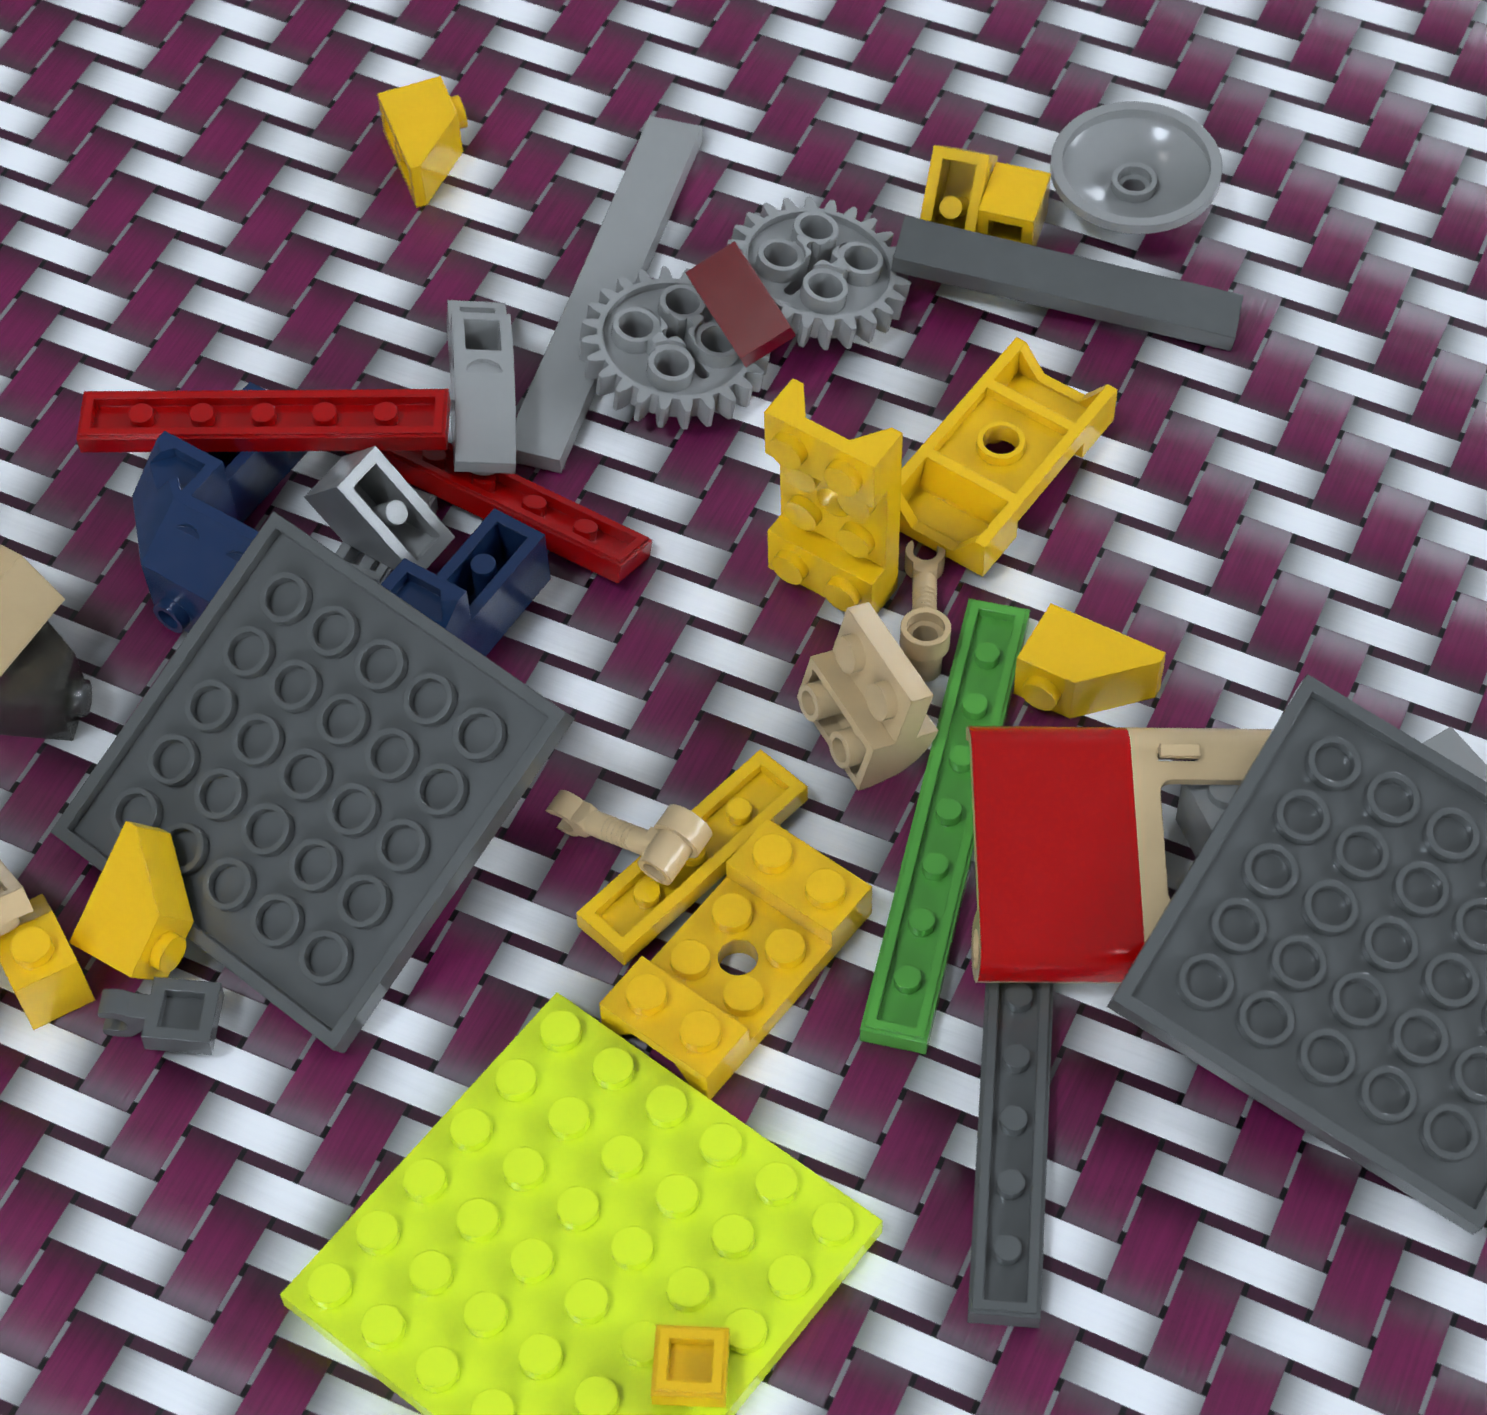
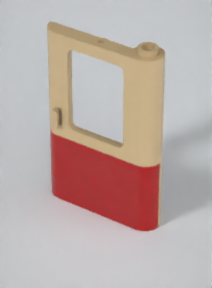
(1077, 841)

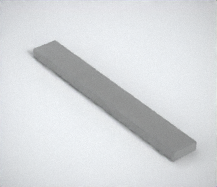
(622, 247)

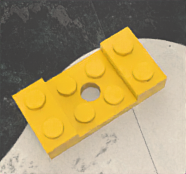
(973, 498)
(836, 506)
(780, 908)

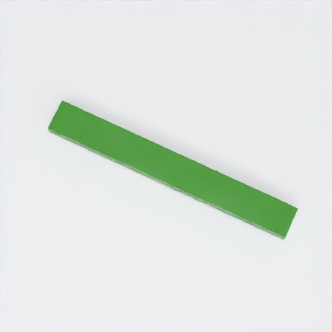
(942, 834)

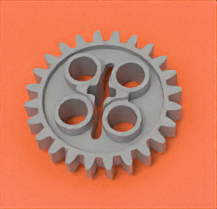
(824, 270)
(664, 352)

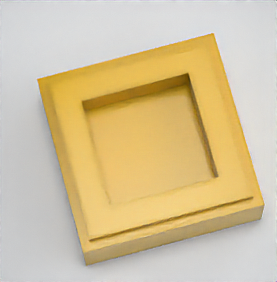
(690, 1366)

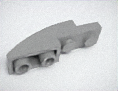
(481, 387)

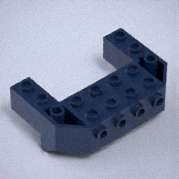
(194, 534)

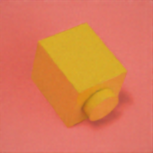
(1014, 203)

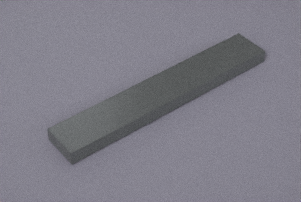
(1067, 283)
(1011, 1156)

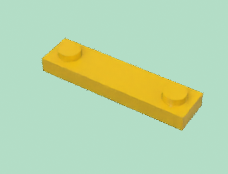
(637, 908)

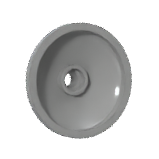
(1136, 167)

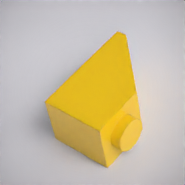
(423, 133)
(956, 186)
(1084, 666)
(138, 906)
(43, 966)

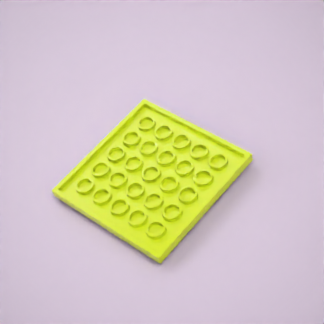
(565, 1222)

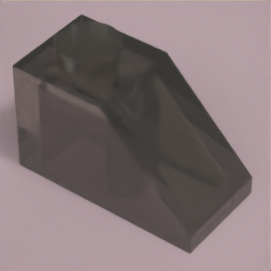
(44, 690)

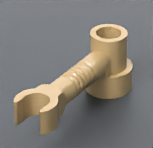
(925, 630)
(662, 848)

